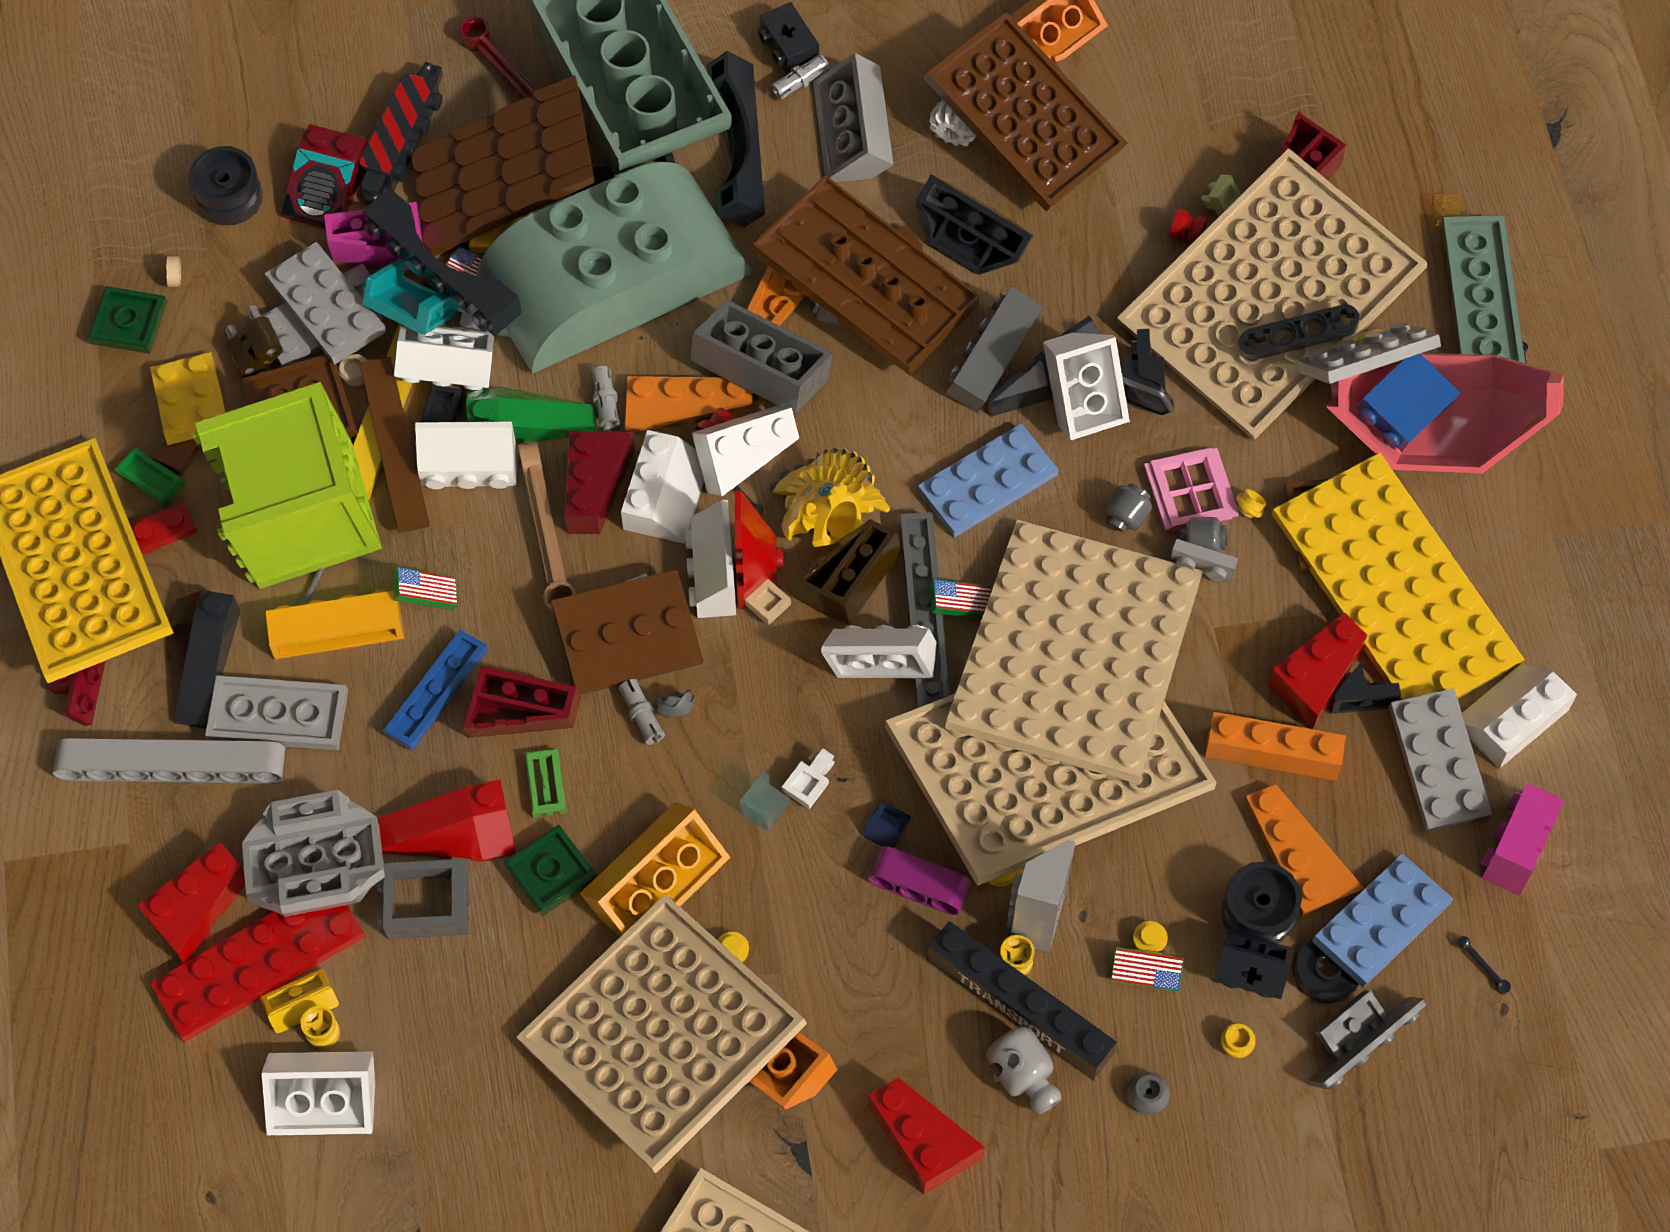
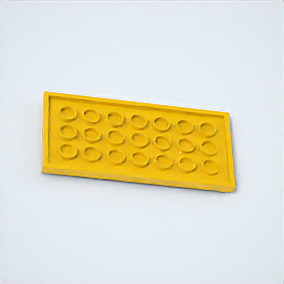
(75, 562)
(1397, 583)

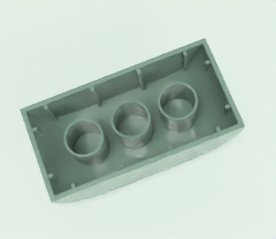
(634, 76)
(611, 261)

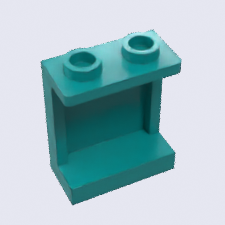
(406, 300)

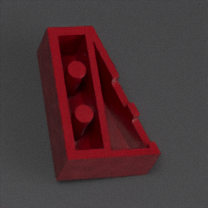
(1315, 146)
(593, 477)
(519, 704)

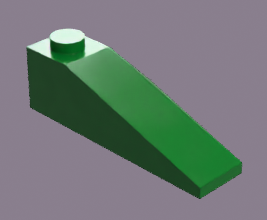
(532, 414)

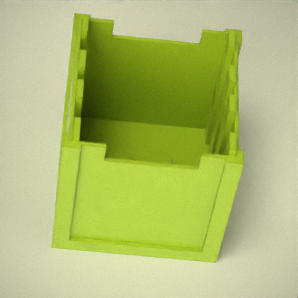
(290, 485)

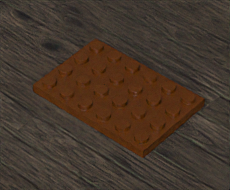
(1025, 111)

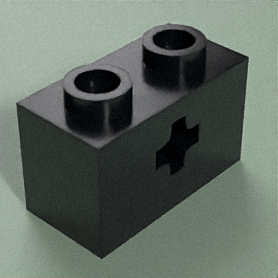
(787, 37)
(1269, 960)

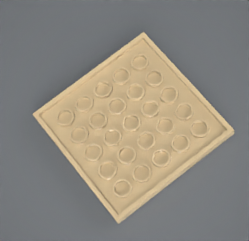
(661, 1032)

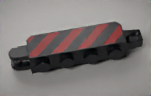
(400, 130)

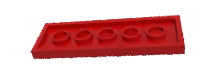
(252, 965)

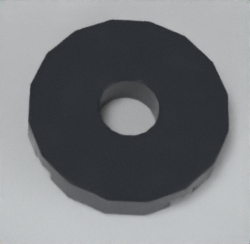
(1314, 983)

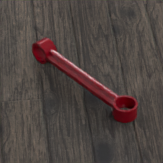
(495, 55)

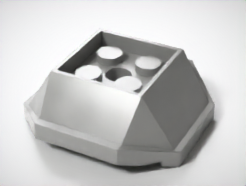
(312, 854)

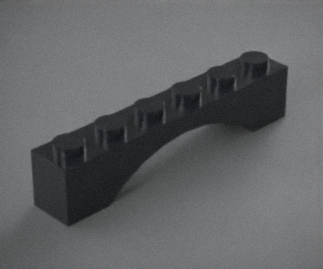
(741, 192)
(483, 298)

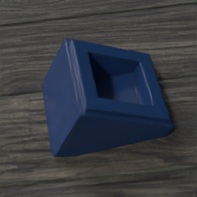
(886, 825)

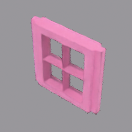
(1164, 497)

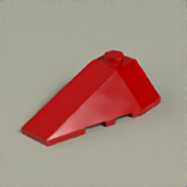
(755, 549)
(456, 824)

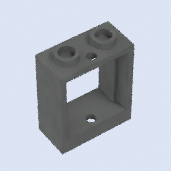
(425, 926)

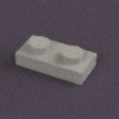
(1213, 563)

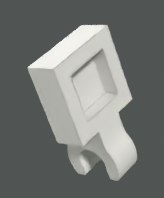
(808, 781)

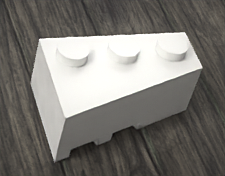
(742, 446)

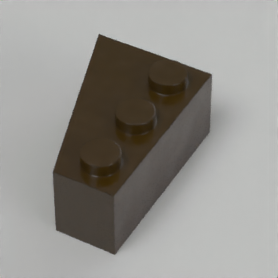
(850, 573)

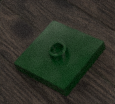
(127, 319)
(550, 870)

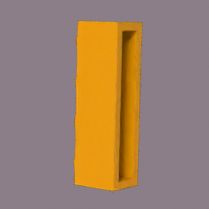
(334, 624)

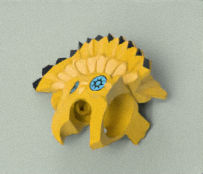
(828, 496)

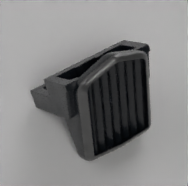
(1145, 377)

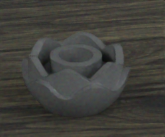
(675, 704)
(1146, 1103)

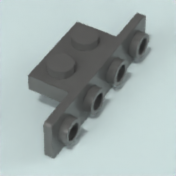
(1358, 1031)

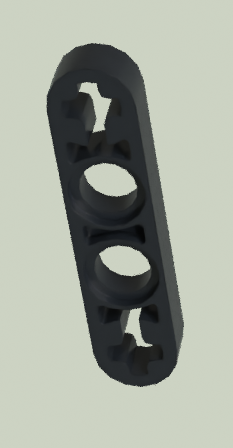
(1300, 338)

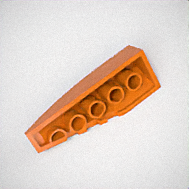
(1060, 25)
(795, 1072)

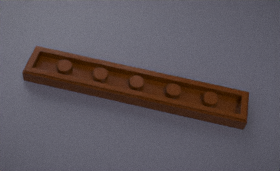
(394, 445)

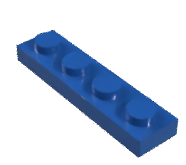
(435, 690)

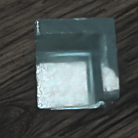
(763, 803)

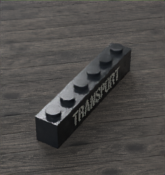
(1021, 1000)

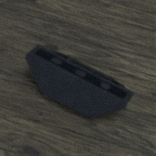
(969, 228)

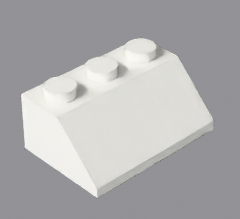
(445, 357)
(1086, 383)
(466, 454)
(663, 488)
(711, 562)
(881, 652)
(1516, 711)
(319, 1093)

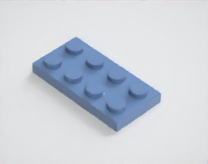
(988, 480)
(1382, 920)

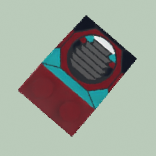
(323, 175)

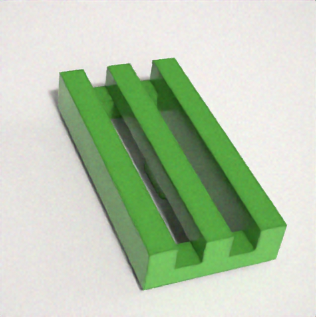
(548, 808)

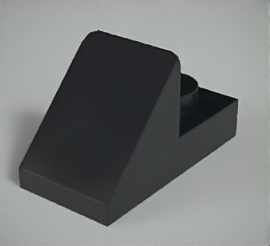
(1357, 697)

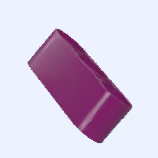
(919, 880)

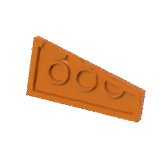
(775, 297)
(672, 400)
(1301, 851)

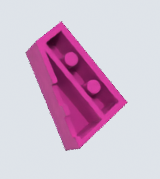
(352, 243)
(1521, 838)

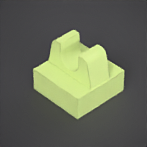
(1222, 194)

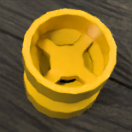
(1017, 949)
(316, 1021)

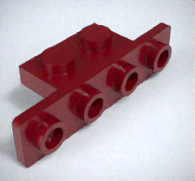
(82, 694)

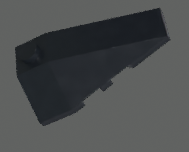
(1035, 384)
(199, 650)

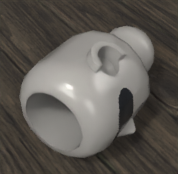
(1023, 1068)

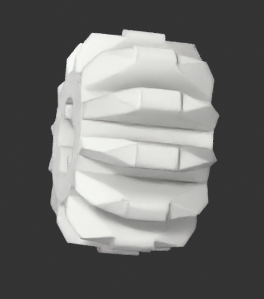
(949, 125)

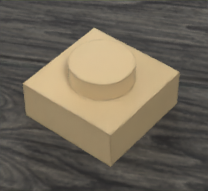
(768, 602)

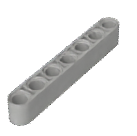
(169, 761)

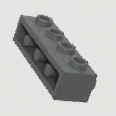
(993, 349)

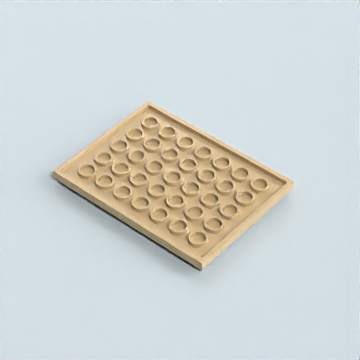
(1270, 257)
(1075, 651)
(1017, 805)

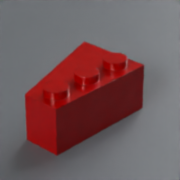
(1317, 669)
(194, 900)
(923, 1135)

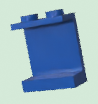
(1407, 401)

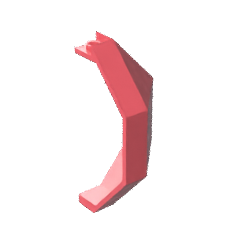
(1493, 415)

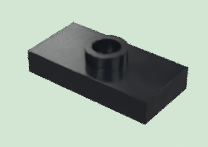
(442, 404)

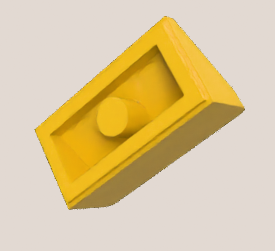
(289, 1002)

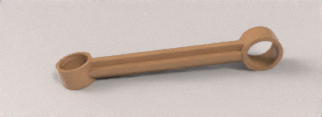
(543, 523)

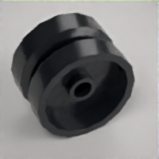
(225, 185)
(1262, 901)

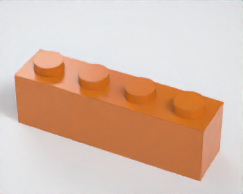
(1275, 746)

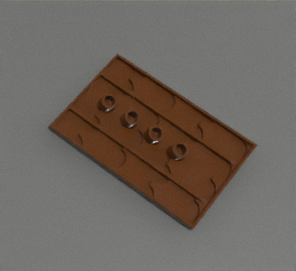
(502, 166)
(866, 274)

